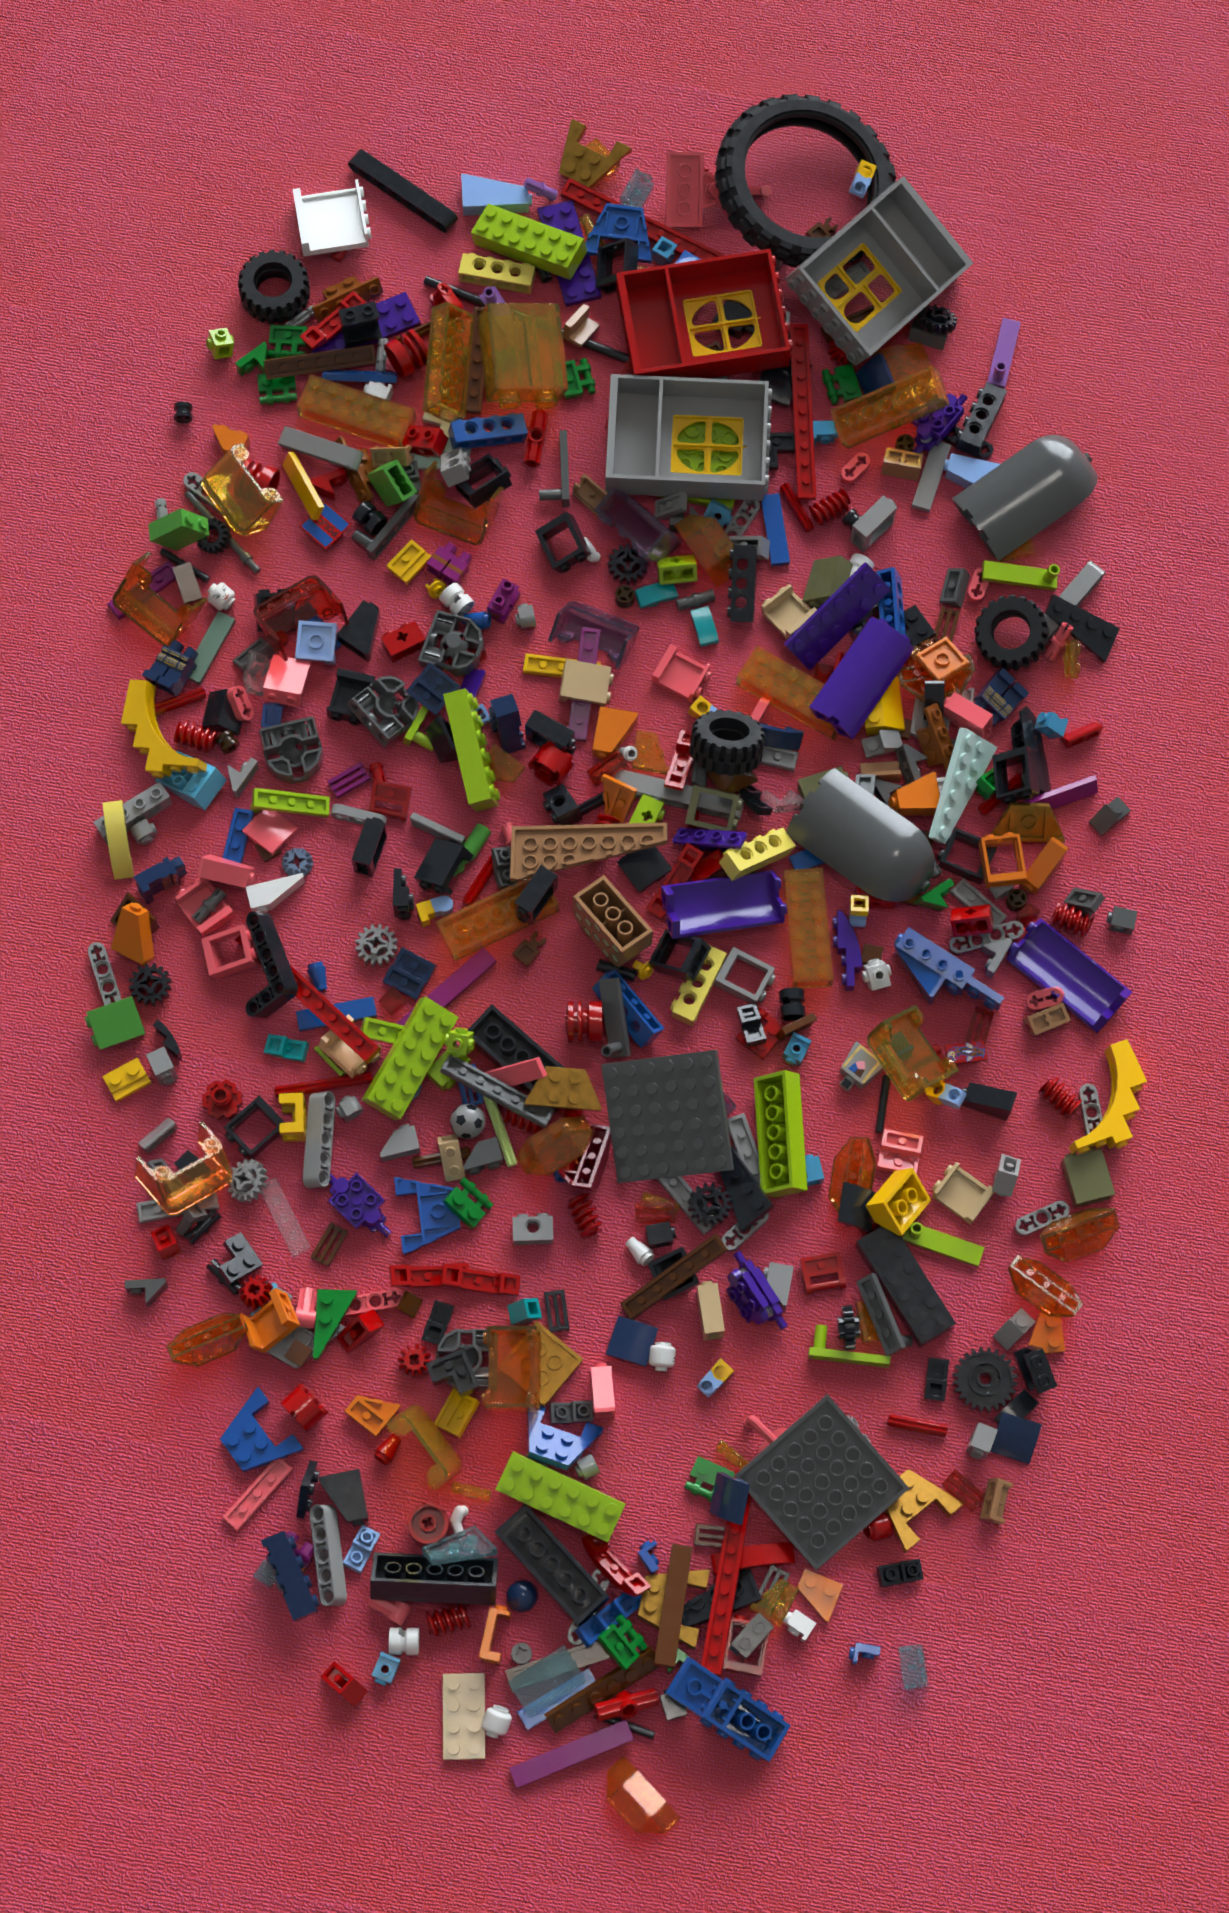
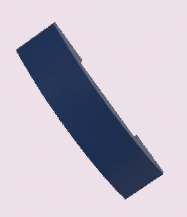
(783, 739)

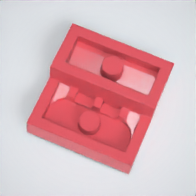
(270, 830)
(899, 1151)

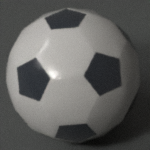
(467, 1121)

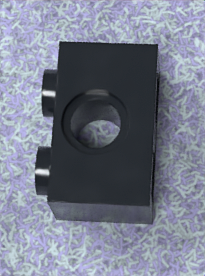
(562, 806)

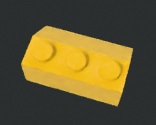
(887, 712)
(899, 1201)

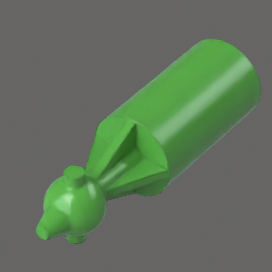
(474, 844)

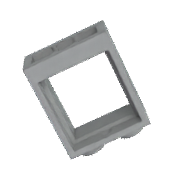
(873, 523)
(735, 990)

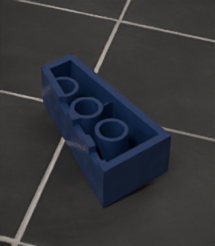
(291, 1576)

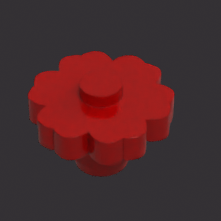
(222, 1099)

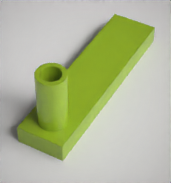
(1020, 575)
(416, 736)
(289, 802)
(381, 1030)
(943, 1244)
(820, 1353)

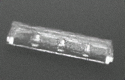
(285, 1218)

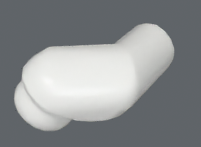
(595, 556)
(457, 1516)

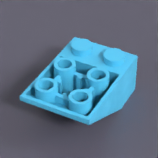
(195, 788)

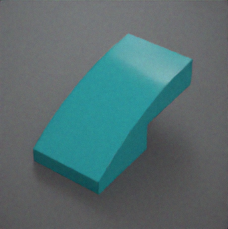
(655, 593)
(704, 626)
(286, 1048)

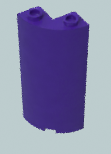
(862, 677)
(723, 904)
(1056, 962)

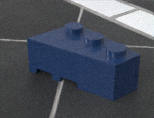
(505, 722)

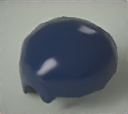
(522, 1595)

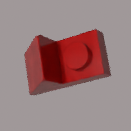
(324, 483)
(165, 1242)

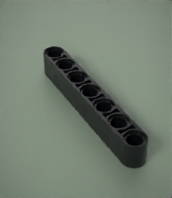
(402, 191)

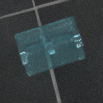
(637, 189)
(913, 1666)

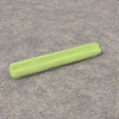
(501, 1132)

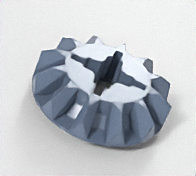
(305, 866)

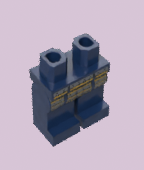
(172, 668)
(1000, 695)
(160, 877)

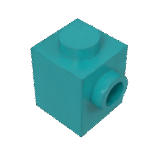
(524, 1311)

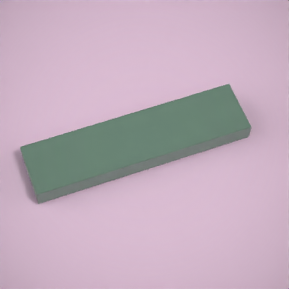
(211, 645)

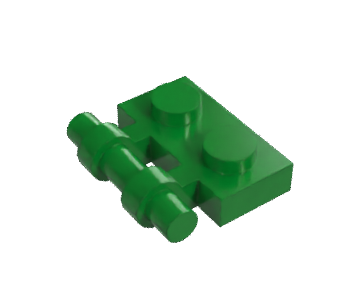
(286, 336)
(847, 383)
(276, 385)
(575, 386)
(464, 1207)
(705, 1472)
(618, 1646)

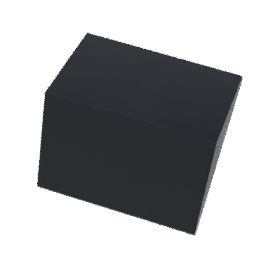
(219, 714)
(442, 740)
(664, 1262)

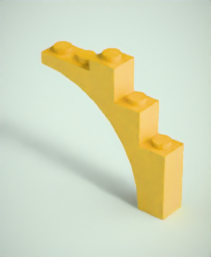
(141, 718)
(1125, 1081)

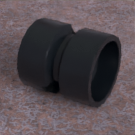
(367, 516)
(792, 1004)

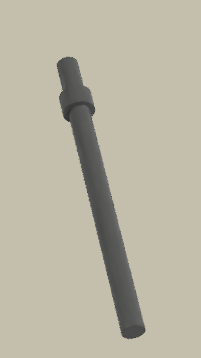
(245, 557)

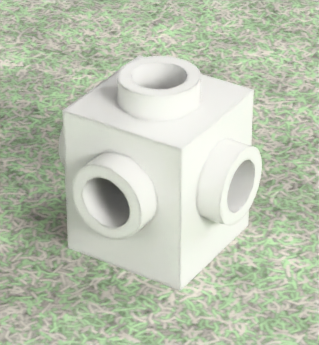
(878, 980)

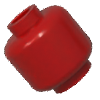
(879, 1528)

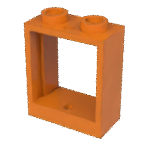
(1002, 879)

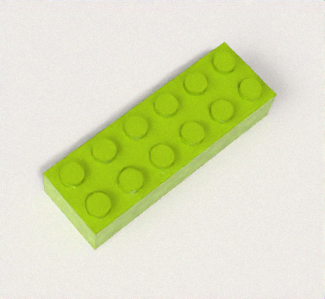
(529, 241)
(471, 750)
(410, 1058)
(780, 1133)
(560, 1496)

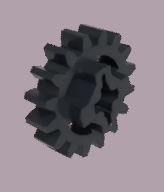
(937, 319)
(618, 564)
(157, 983)
(701, 1199)
(848, 1327)

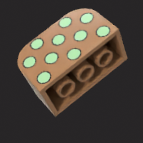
(611, 922)

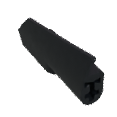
(1025, 734)

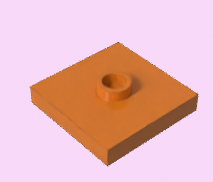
(942, 660)

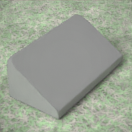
(158, 1135)

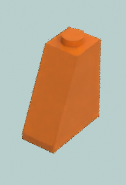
(612, 730)
(917, 797)
(1044, 865)
(133, 934)

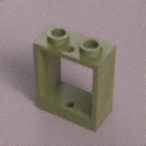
(692, 809)

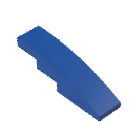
(593, 1627)

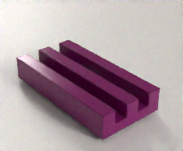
(332, 781)

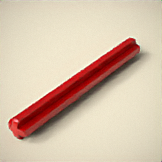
(324, 1084)

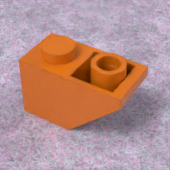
(228, 438)

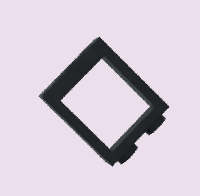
(605, 280)
(479, 470)
(556, 526)
(542, 729)
(1010, 758)
(970, 840)
(369, 846)
(535, 895)
(692, 963)
(256, 1104)

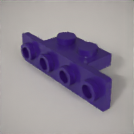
(710, 839)

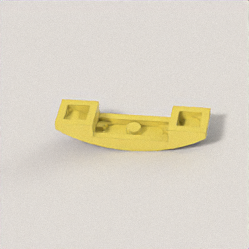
(117, 839)

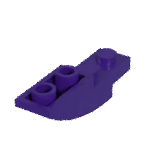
(849, 948)

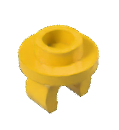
(435, 588)
(645, 970)

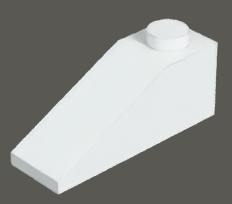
(271, 893)

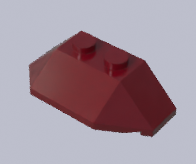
(588, 1169)

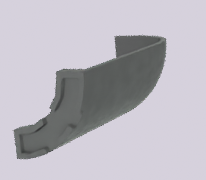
(1027, 493)
(863, 839)

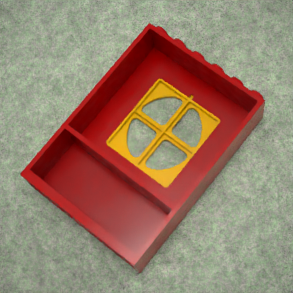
(663, 299)

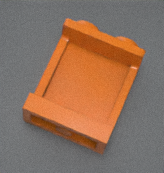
(271, 1322)
(486, 1654)

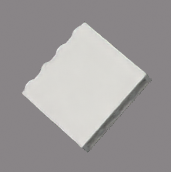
(332, 220)

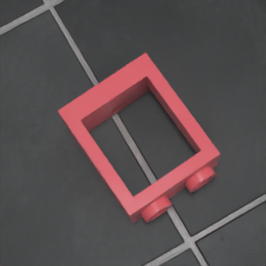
(212, 953)

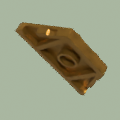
(1031, 820)
(564, 1089)

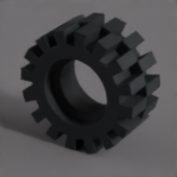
(221, 541)

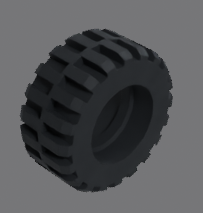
(269, 266)
(1004, 609)
(727, 742)

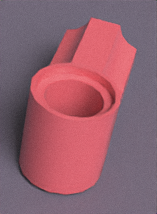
(305, 1307)
(393, 1610)

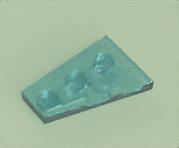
(459, 1547)

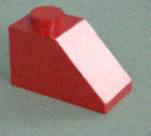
(360, 1330)
(344, 1684)

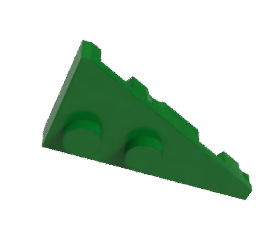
(330, 1310)

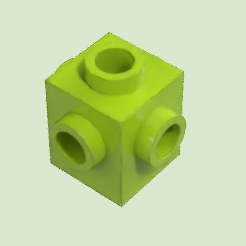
(220, 343)
(465, 1039)

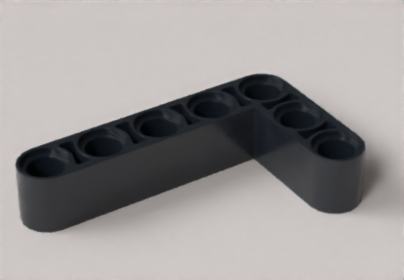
(275, 964)

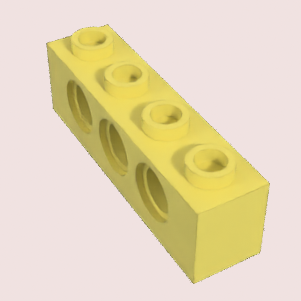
(503, 280)
(757, 853)
(689, 1013)

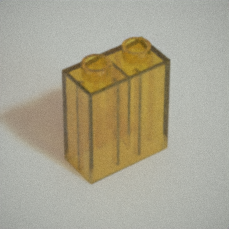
(523, 354)

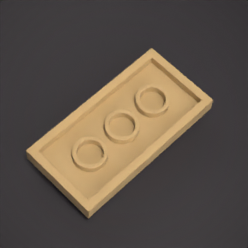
(463, 1716)

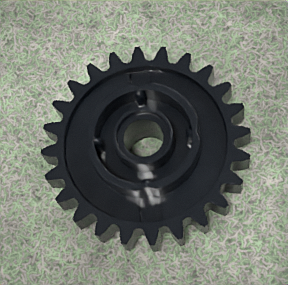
(981, 1394)

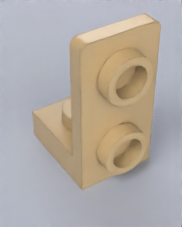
(451, 1157)

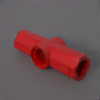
(537, 429)
(626, 1704)

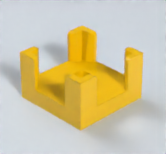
(294, 1104)

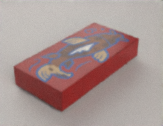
(966, 1052)

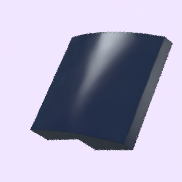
(874, 374)
(430, 687)
(409, 973)
(631, 1341)
(1016, 1437)
(729, 1498)

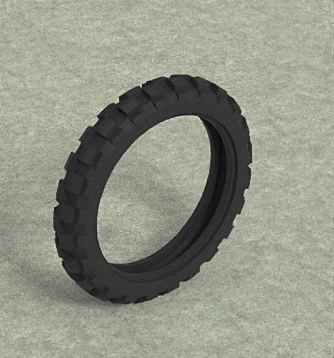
(787, 112)

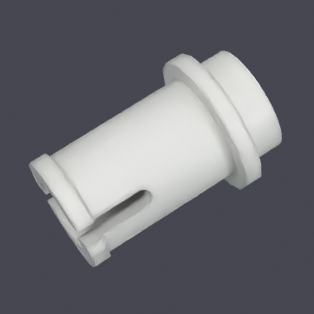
(629, 753)

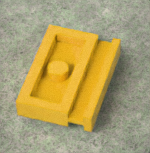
(408, 562)
(127, 1079)
(456, 1413)

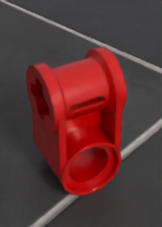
(441, 296)

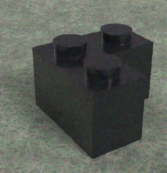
(455, 1367)

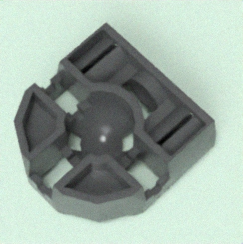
(447, 626)
(383, 708)
(287, 750)
(452, 1342)

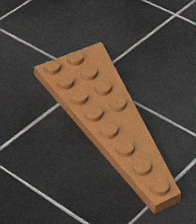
(575, 845)

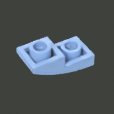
(361, 1549)

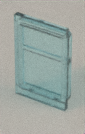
(546, 1681)

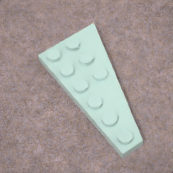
(966, 766)

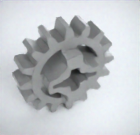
(368, 943)
(241, 1187)

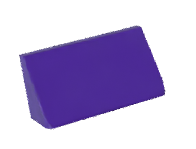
(474, 681)

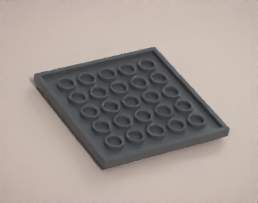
(667, 1116)
(822, 1482)

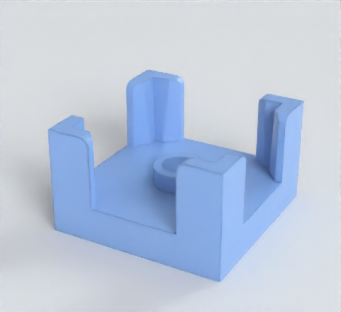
(316, 641)

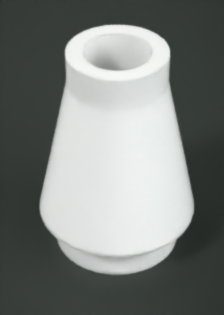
(641, 1253)

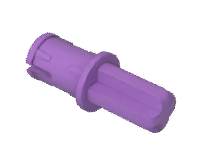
(540, 189)

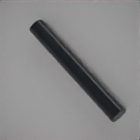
(178, 561)
(882, 1104)
(633, 1727)

